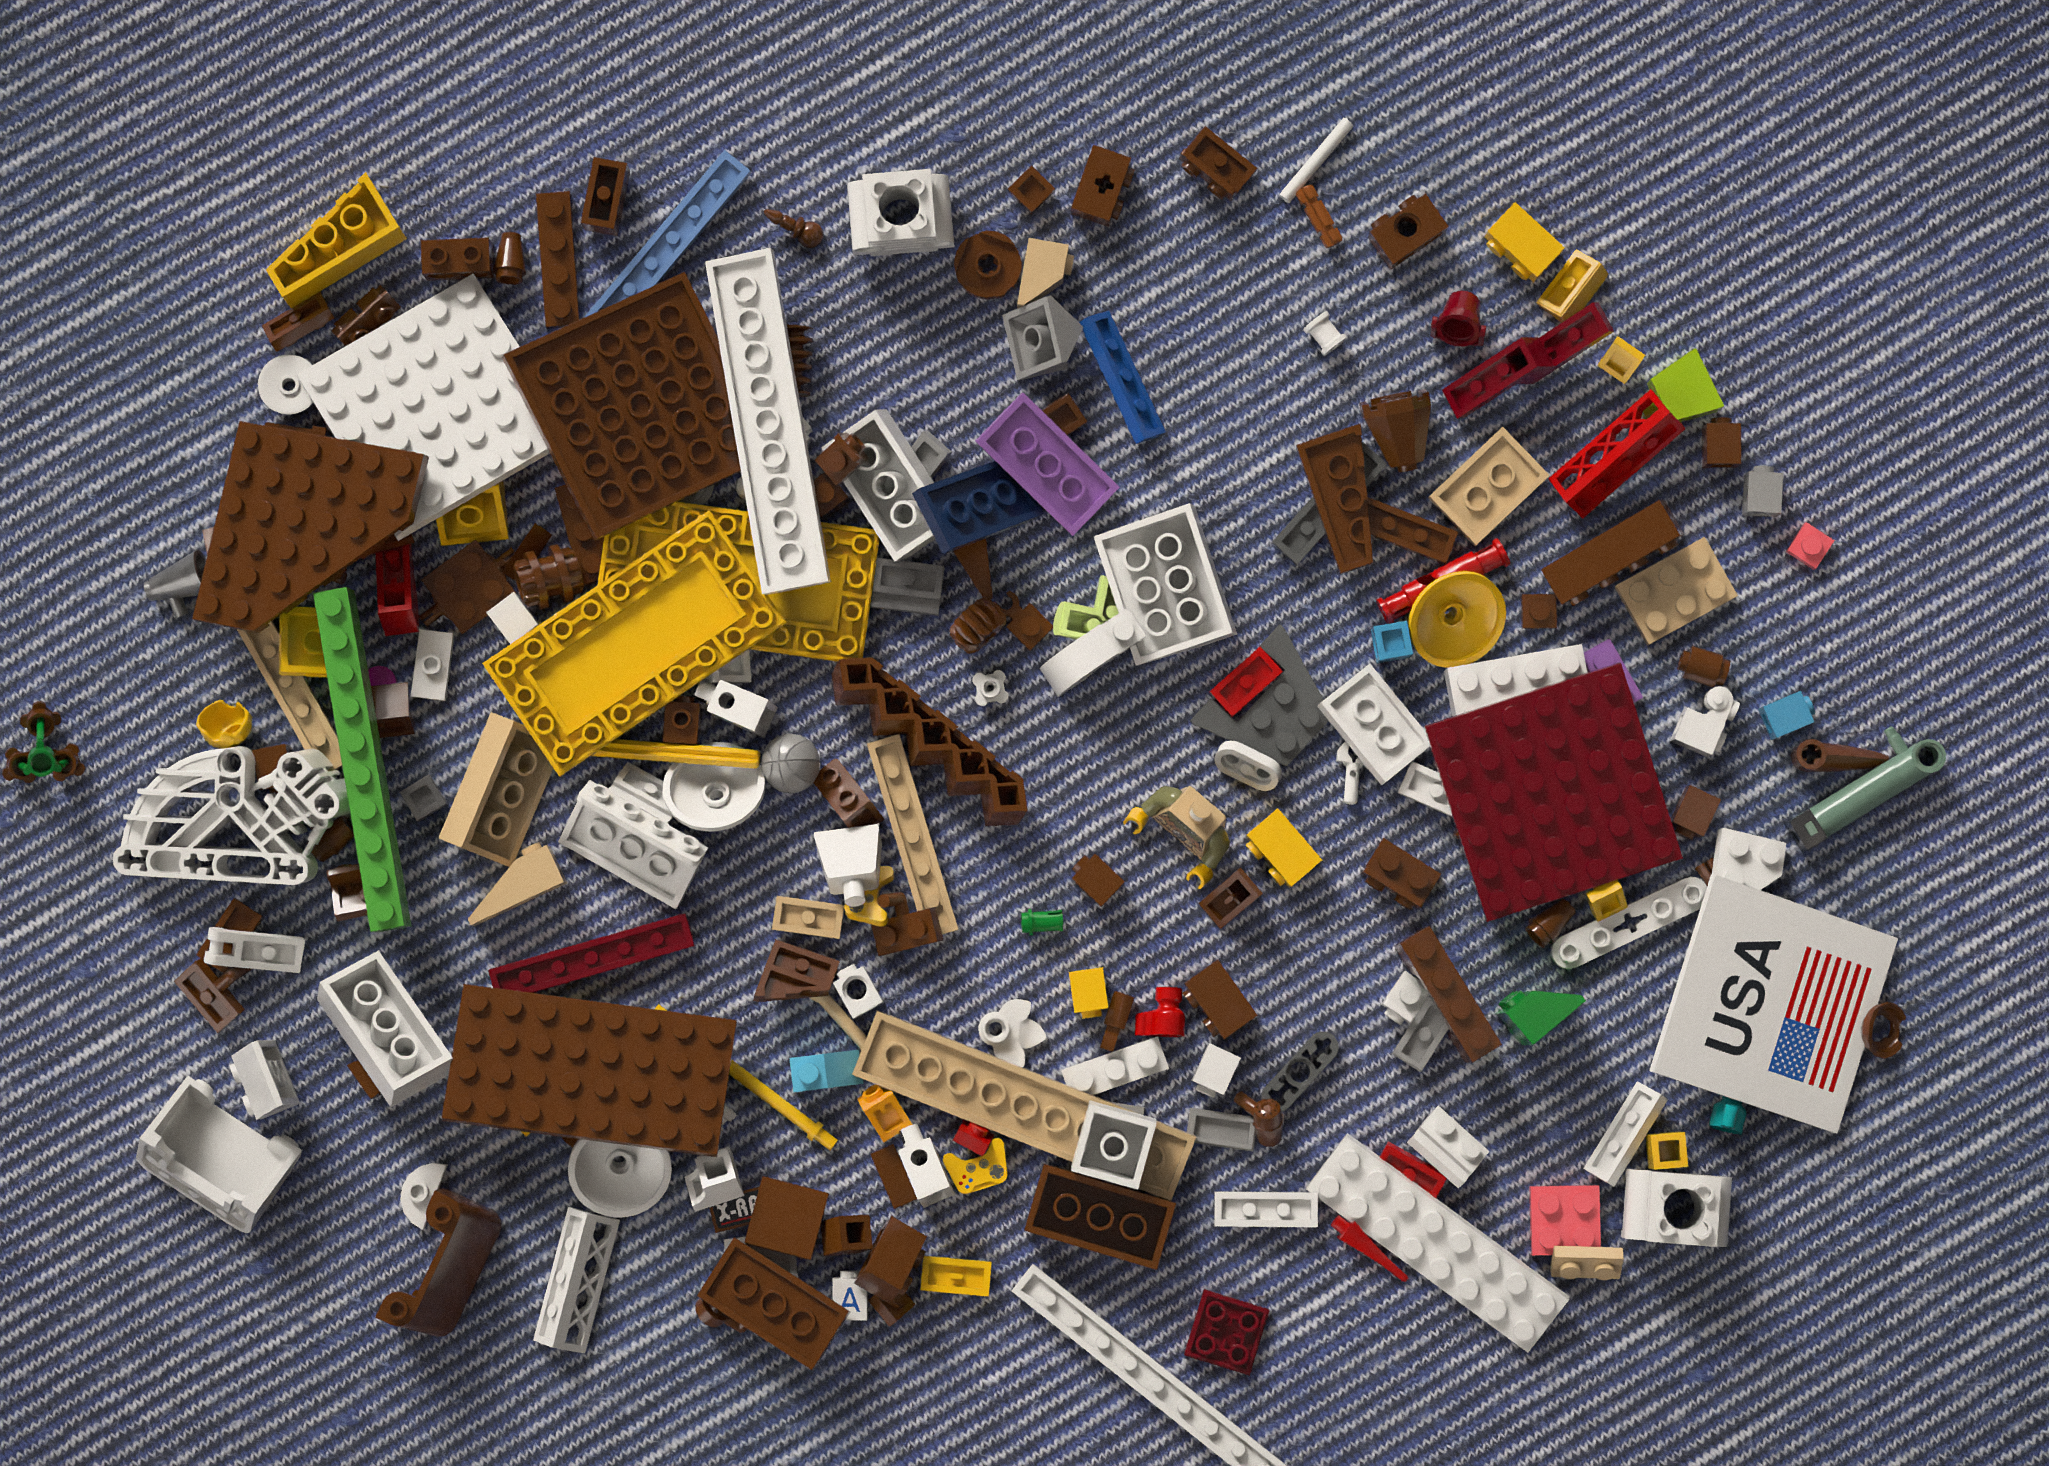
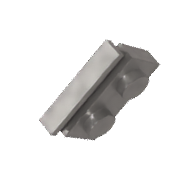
(907, 586)

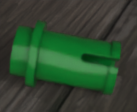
(1041, 921)

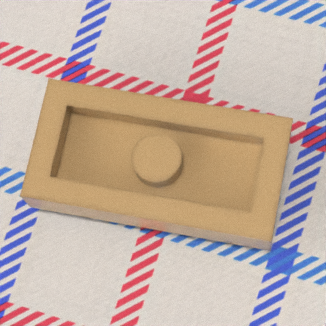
(808, 917)
(1586, 1262)

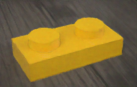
(956, 1275)

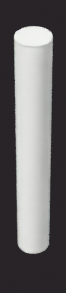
(1316, 160)

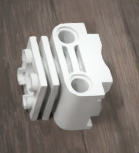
(925, 233)
(1646, 1199)

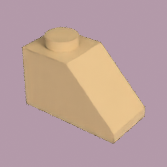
(1043, 269)

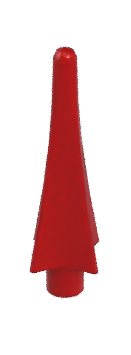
(1355, 1237)

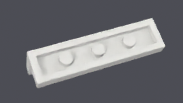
(570, 1279)

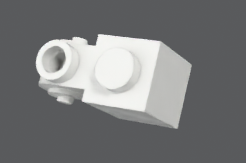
(1704, 731)

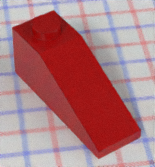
(397, 591)

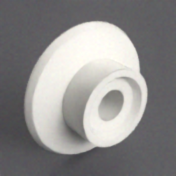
(272, 380)

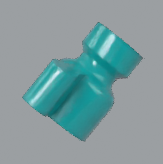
(1728, 1116)

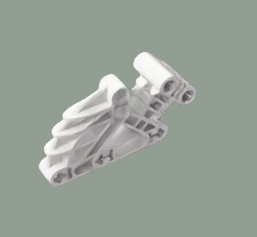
(304, 795)

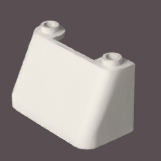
(215, 1156)

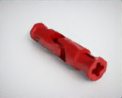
(1478, 562)

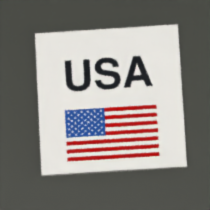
(1773, 1004)

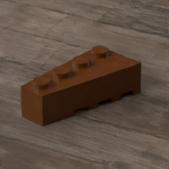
(1613, 552)

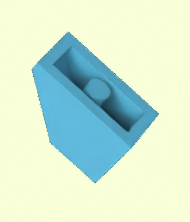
(824, 1071)

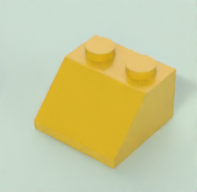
(478, 518)

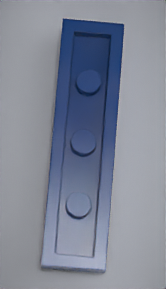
(1122, 377)

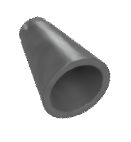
(177, 581)

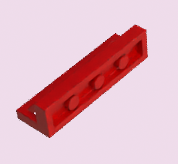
(1619, 458)

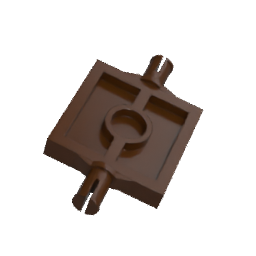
(467, 586)

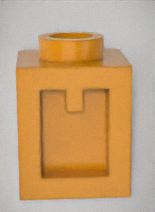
(883, 1111)

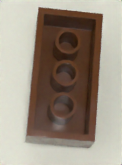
(1100, 1216)

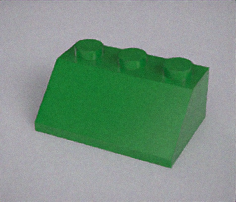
(1535, 1013)

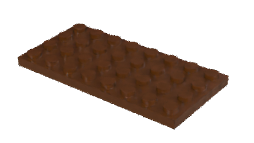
(589, 1070)

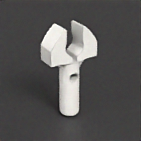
(1352, 774)

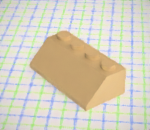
(498, 792)

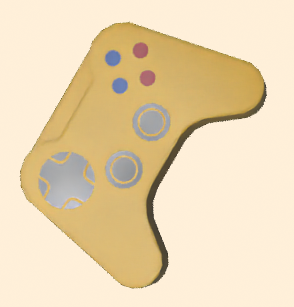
(870, 911)
(980, 1171)

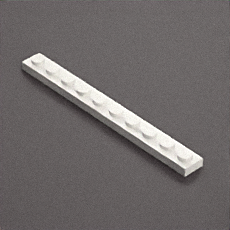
(1141, 1371)

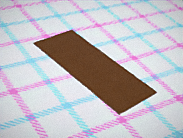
(534, 541)
(893, 1176)

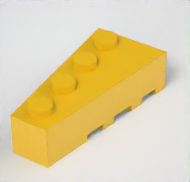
(337, 244)

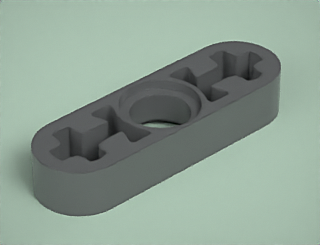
(1322, 1058)

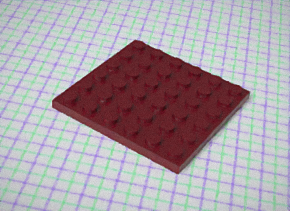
(1553, 791)

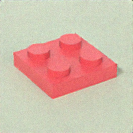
(1564, 1217)

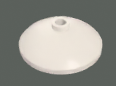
(693, 787)
(616, 1187)

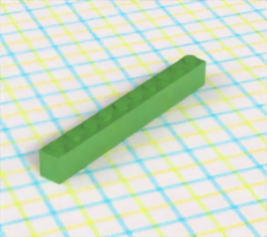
(362, 759)

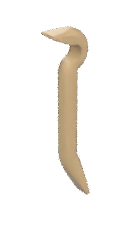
(842, 1019)

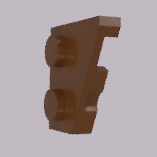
(795, 974)

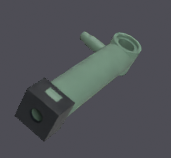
(1866, 792)

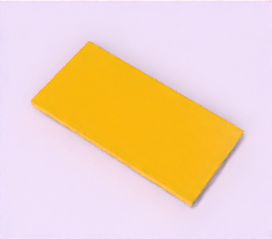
(821, 619)
(634, 643)

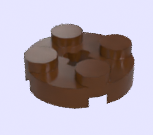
(995, 283)

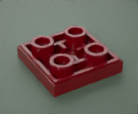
(1226, 1332)

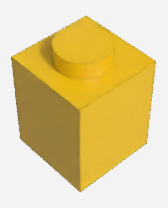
(1088, 992)
(1666, 1150)

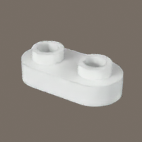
(1248, 765)

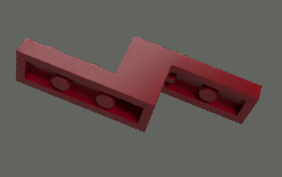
(1528, 360)

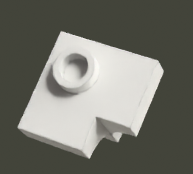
(714, 1180)

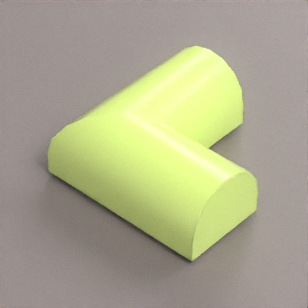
(1076, 620)

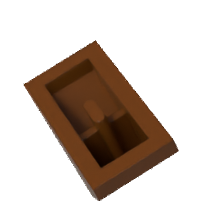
(1230, 898)

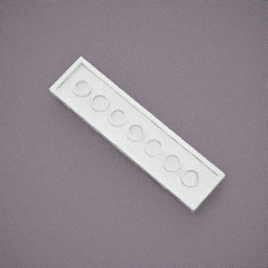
(1438, 1243)

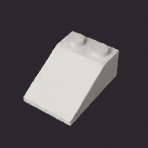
(264, 1079)

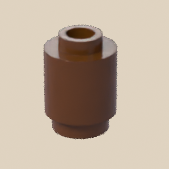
(1703, 666)

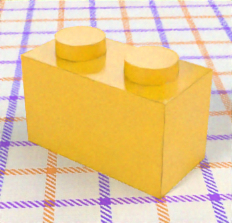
(1523, 243)
(1282, 848)

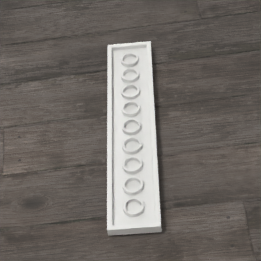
(767, 421)

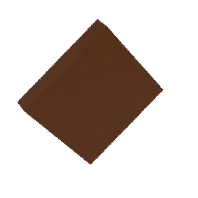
(786, 1218)

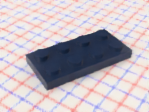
(974, 506)

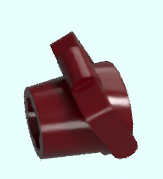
(1460, 321)

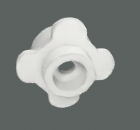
(997, 681)

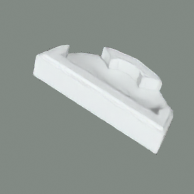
(418, 1191)

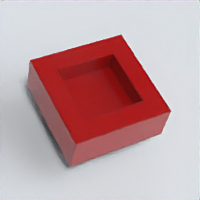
(973, 1137)

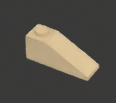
(524, 880)

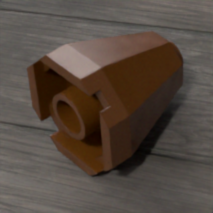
(1399, 427)

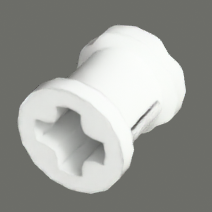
(1325, 333)

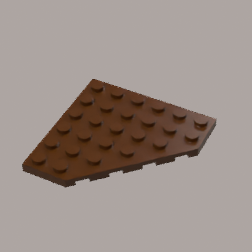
(297, 518)

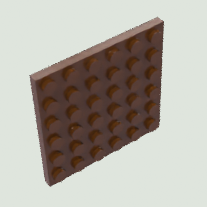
(631, 404)

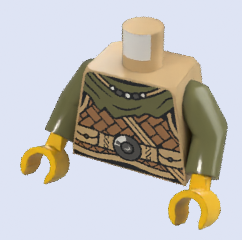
(1189, 820)

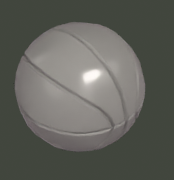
(790, 763)

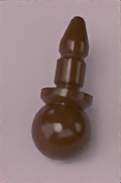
(808, 233)

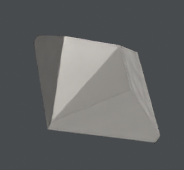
(1040, 337)

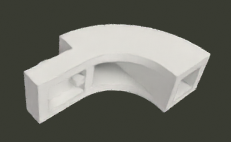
(1092, 651)

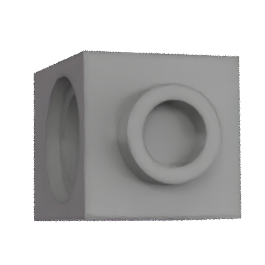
(1762, 492)

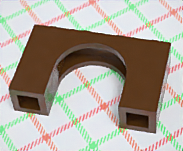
(1467, 1024)

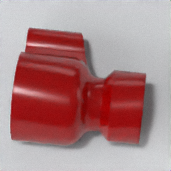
(1166, 1019)

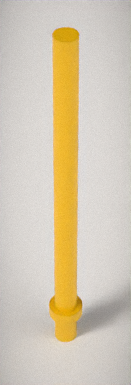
(813, 1129)

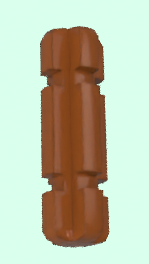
(1319, 216)

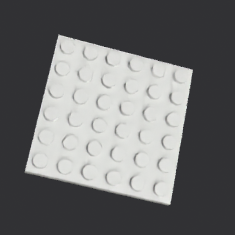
(437, 390)

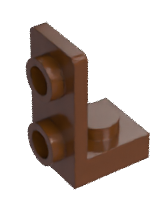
(846, 796)

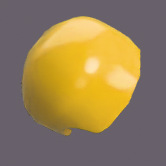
(224, 724)

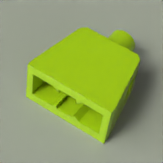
(1685, 389)

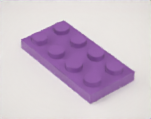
(1047, 464)

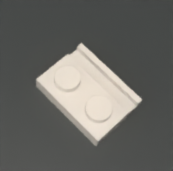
(643, 790)
(1448, 1146)

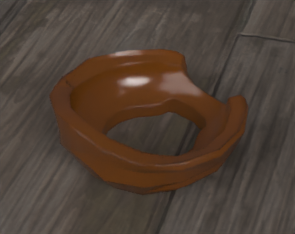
(1888, 1045)

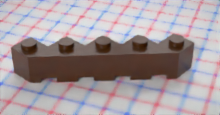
(931, 738)

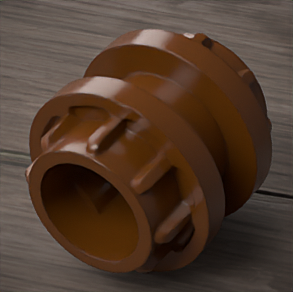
(548, 577)

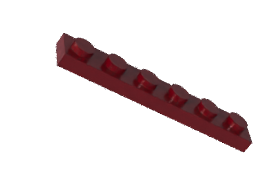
(595, 956)

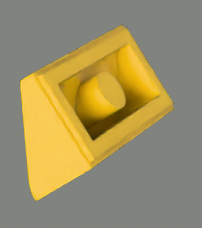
(1573, 286)

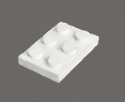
(1375, 724)

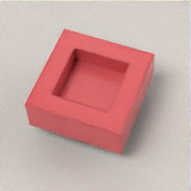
(1810, 546)

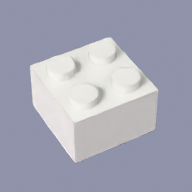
(1113, 1144)

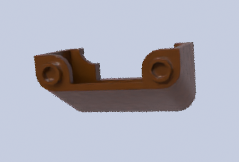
(454, 1271)

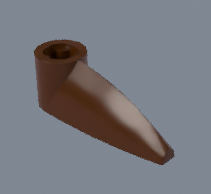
(1835, 757)

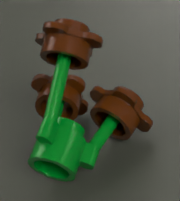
(42, 759)

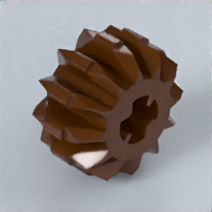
(977, 625)

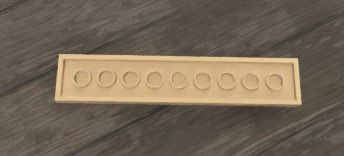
(1001, 1096)

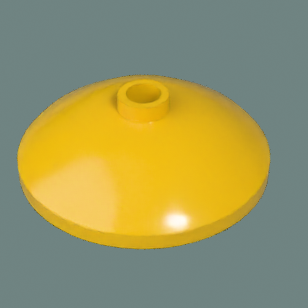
(1467, 629)

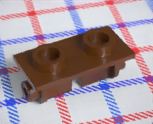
(377, 309)

